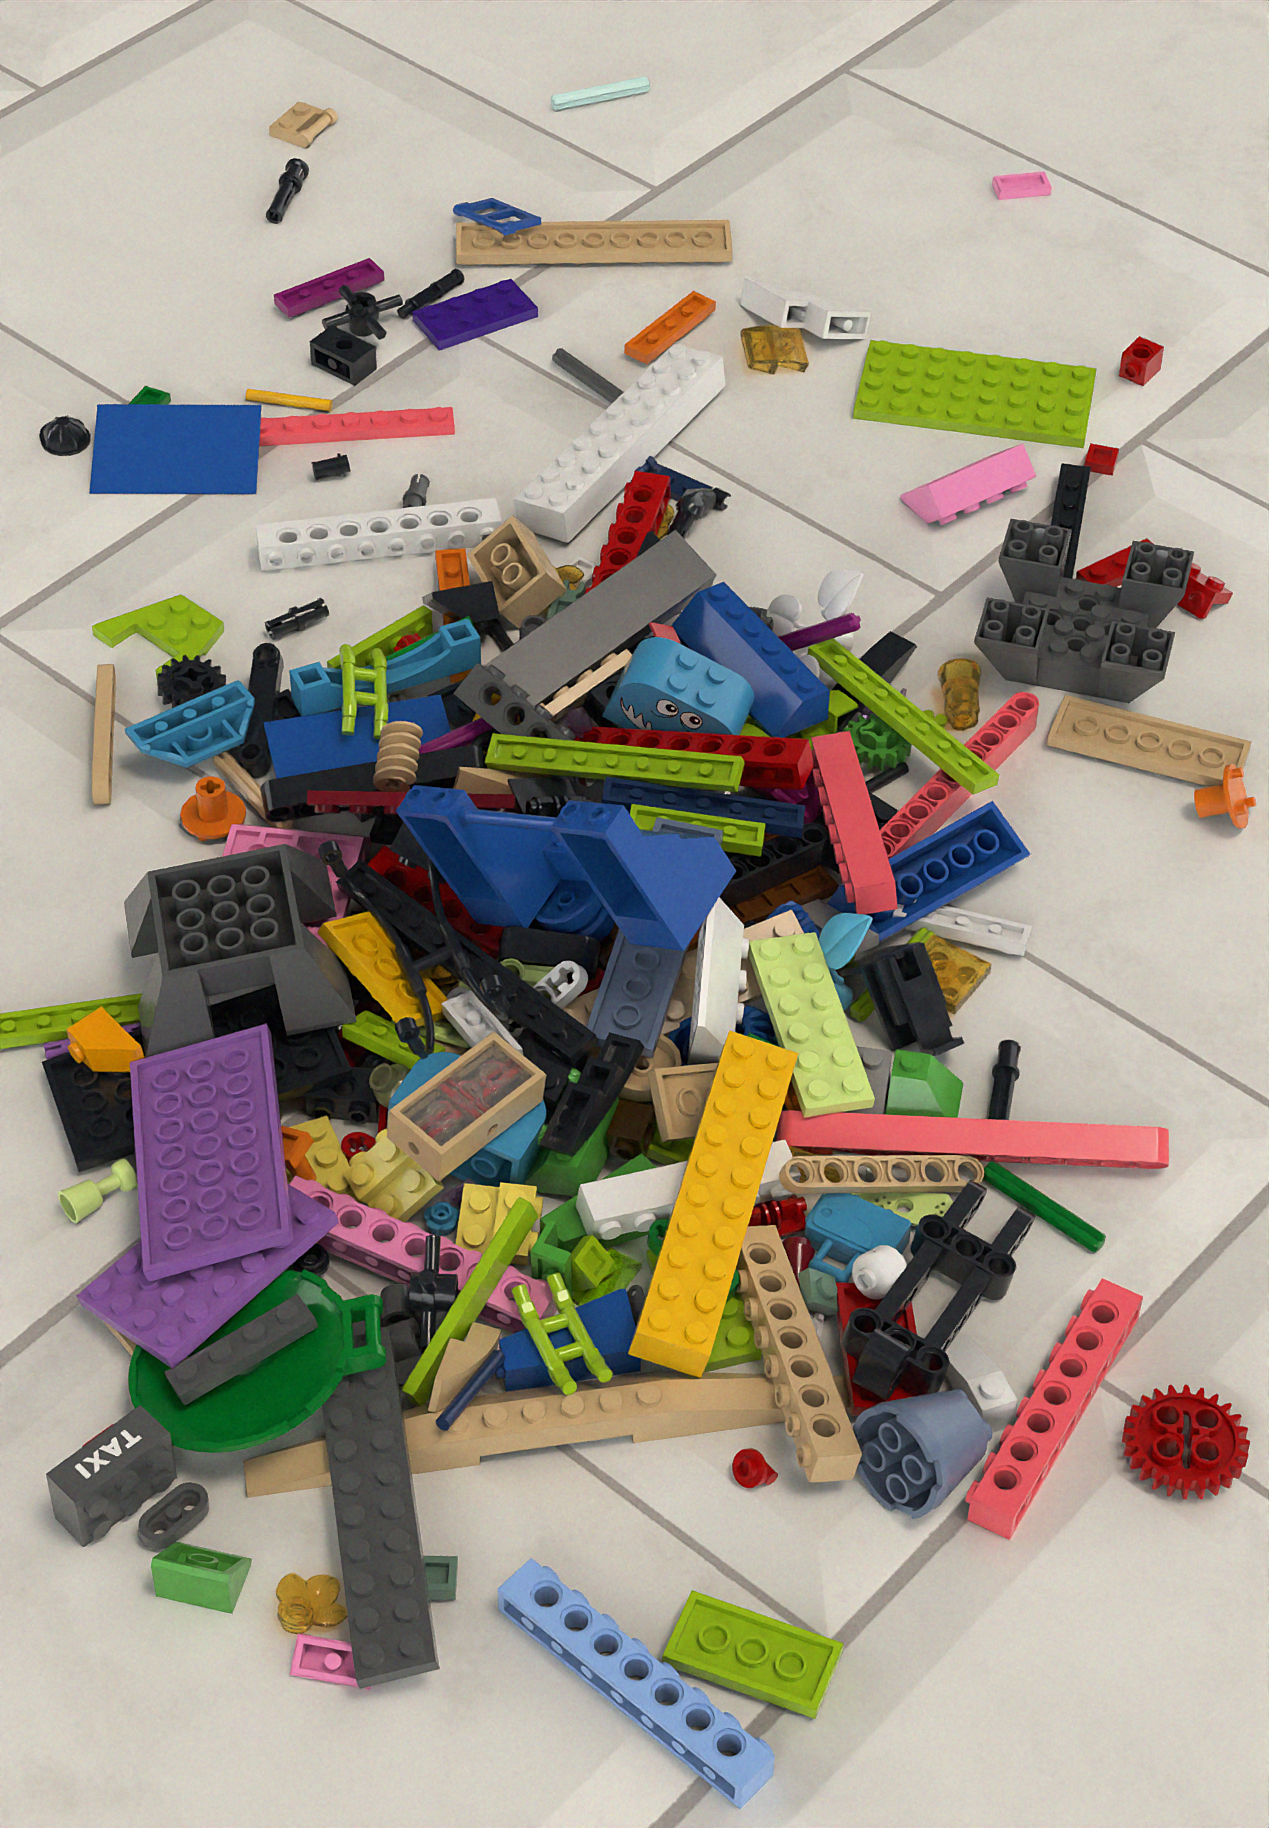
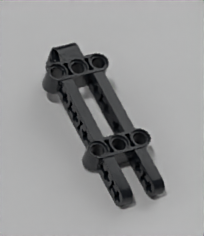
(894, 1354)

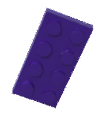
(475, 314)

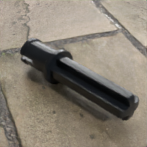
(1005, 1075)

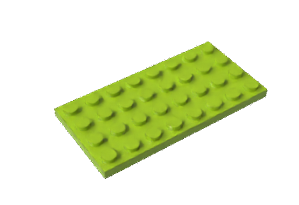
(975, 393)

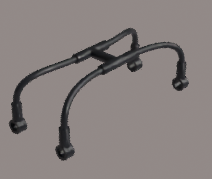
(489, 992)

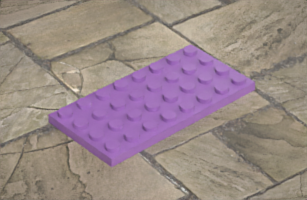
(209, 1153)

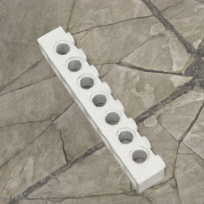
(376, 534)

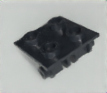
(543, 795)

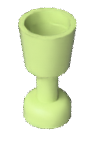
(86, 1196)

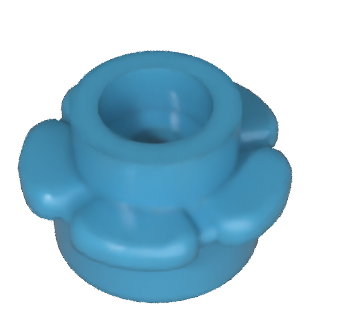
(441, 1225)

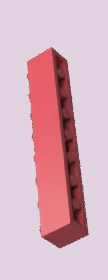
(852, 824)

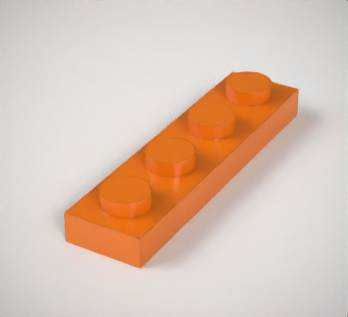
(669, 327)

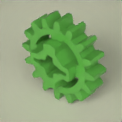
(877, 742)

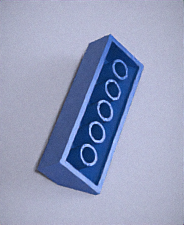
(732, 635)
(945, 867)

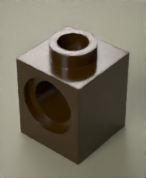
(631, 1130)

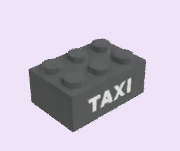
(112, 1476)

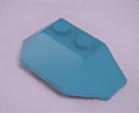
(196, 727)

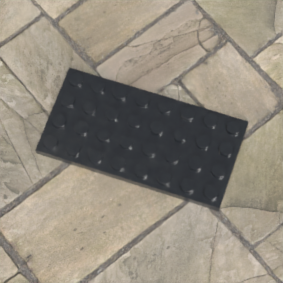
(99, 1106)

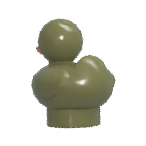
(386, 1080)

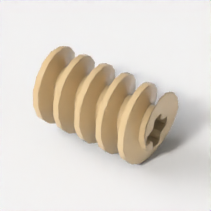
(397, 756)

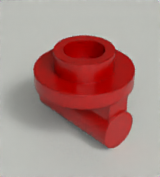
(752, 1469)

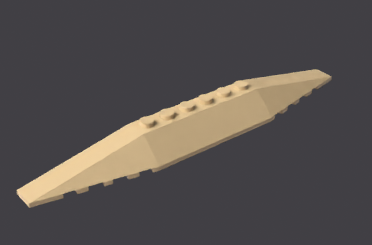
(637, 1405)

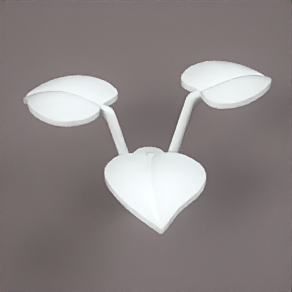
(834, 595)

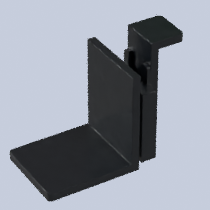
(906, 997)

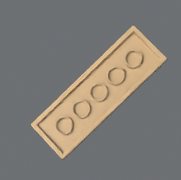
(1145, 742)

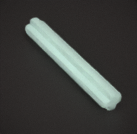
(600, 93)

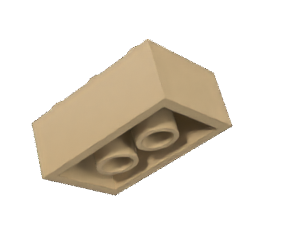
(519, 571)

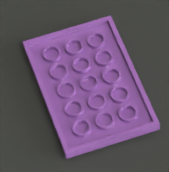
(184, 1309)

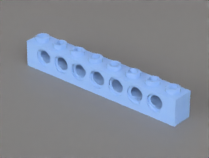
(733, 1776)

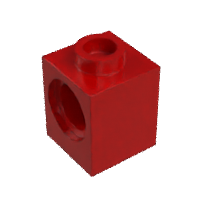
(1141, 361)

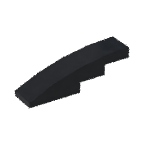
(884, 659)
(593, 1095)

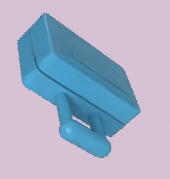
(848, 1227)

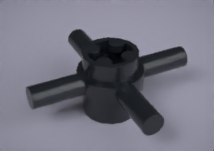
(362, 312)
(431, 1291)

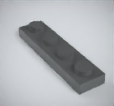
(241, 1349)

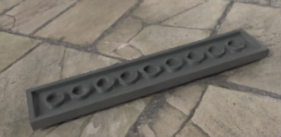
(378, 1525)

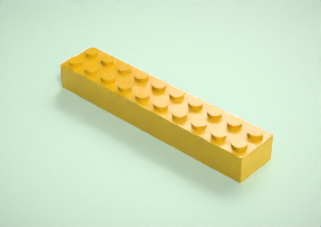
(713, 1205)

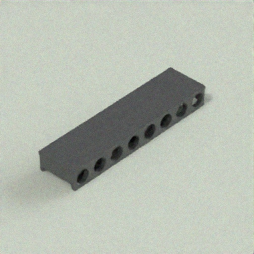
(605, 620)

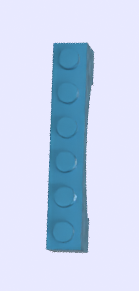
(446, 653)

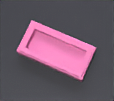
(1021, 185)

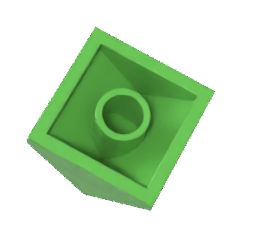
(199, 1576)

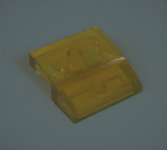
(773, 347)

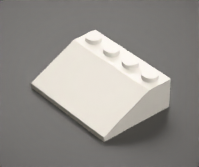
(717, 984)

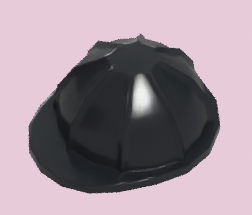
(64, 436)

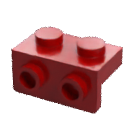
(1203, 593)

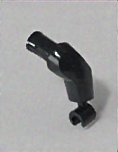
(693, 504)

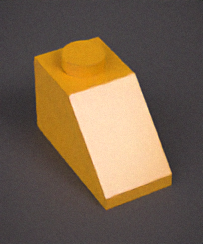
(102, 1043)

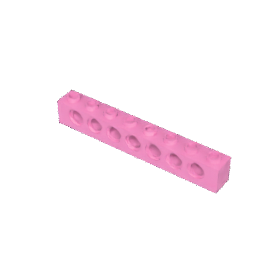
(405, 1239)

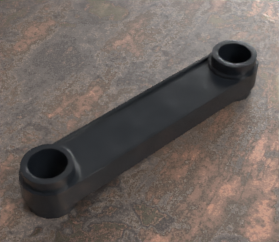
(265, 688)

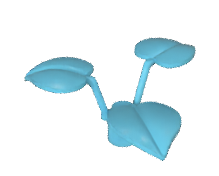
(839, 943)

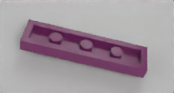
(326, 288)

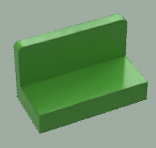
(549, 1259)

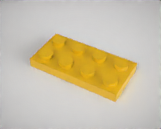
(372, 959)

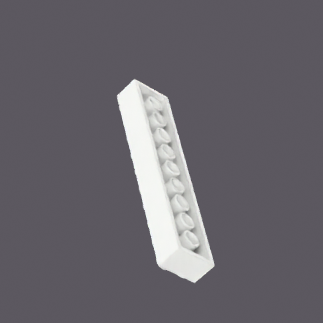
(619, 442)

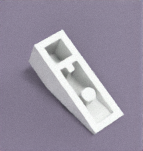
(982, 1382)

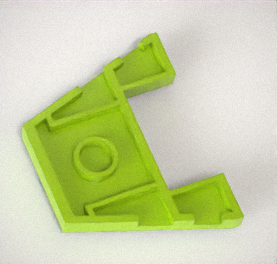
(171, 624)

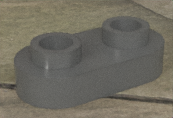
(171, 1516)

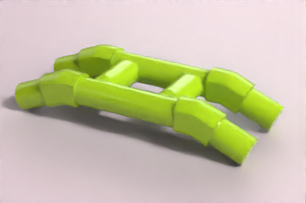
(352, 698)
(568, 1318)

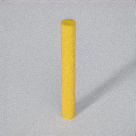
(289, 399)

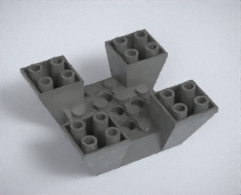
(1079, 631)
(233, 929)

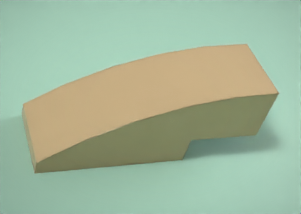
(461, 1362)

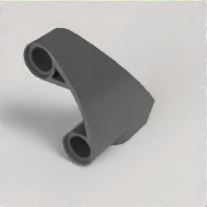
(403, 1328)

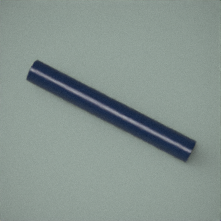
(470, 1390)

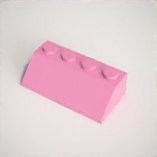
(971, 485)

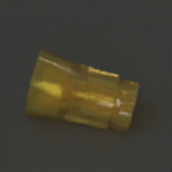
(960, 692)

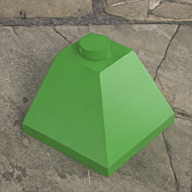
(922, 1087)

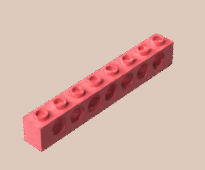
(1085, 1357)

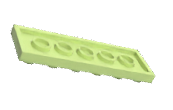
(811, 1023)

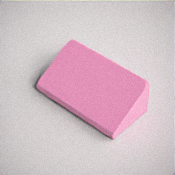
(324, 1660)

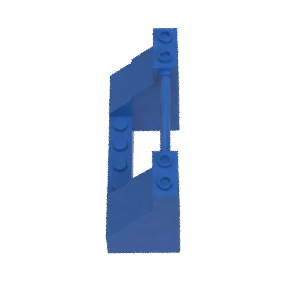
(511, 862)

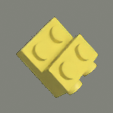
(390, 1179)
(484, 1211)

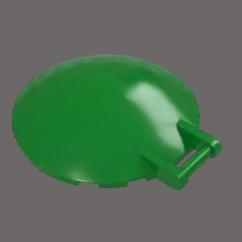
(278, 1389)

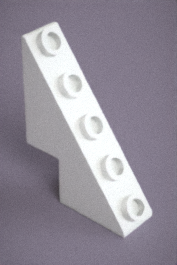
(800, 310)

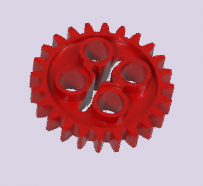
(1221, 1442)

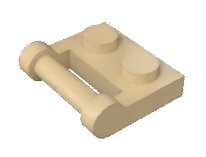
(302, 124)

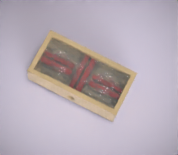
(465, 1106)

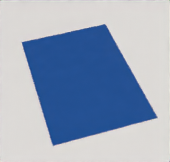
(175, 449)
(317, 744)

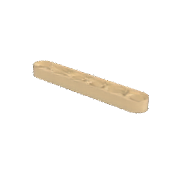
(103, 734)
(881, 1168)

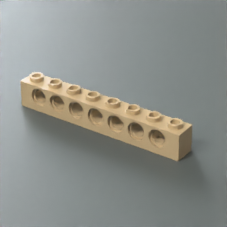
(795, 1359)

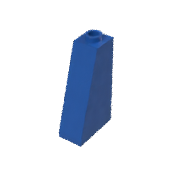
(609, 1327)

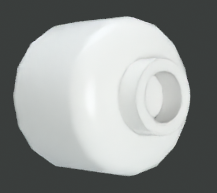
(877, 1271)

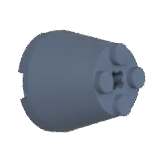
(919, 1449)

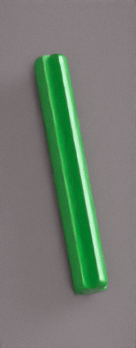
(1044, 1206)

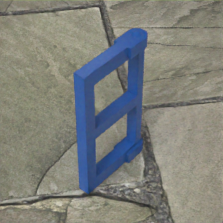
(490, 220)

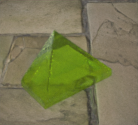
(617, 1277)

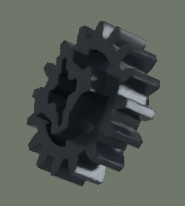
(188, 680)

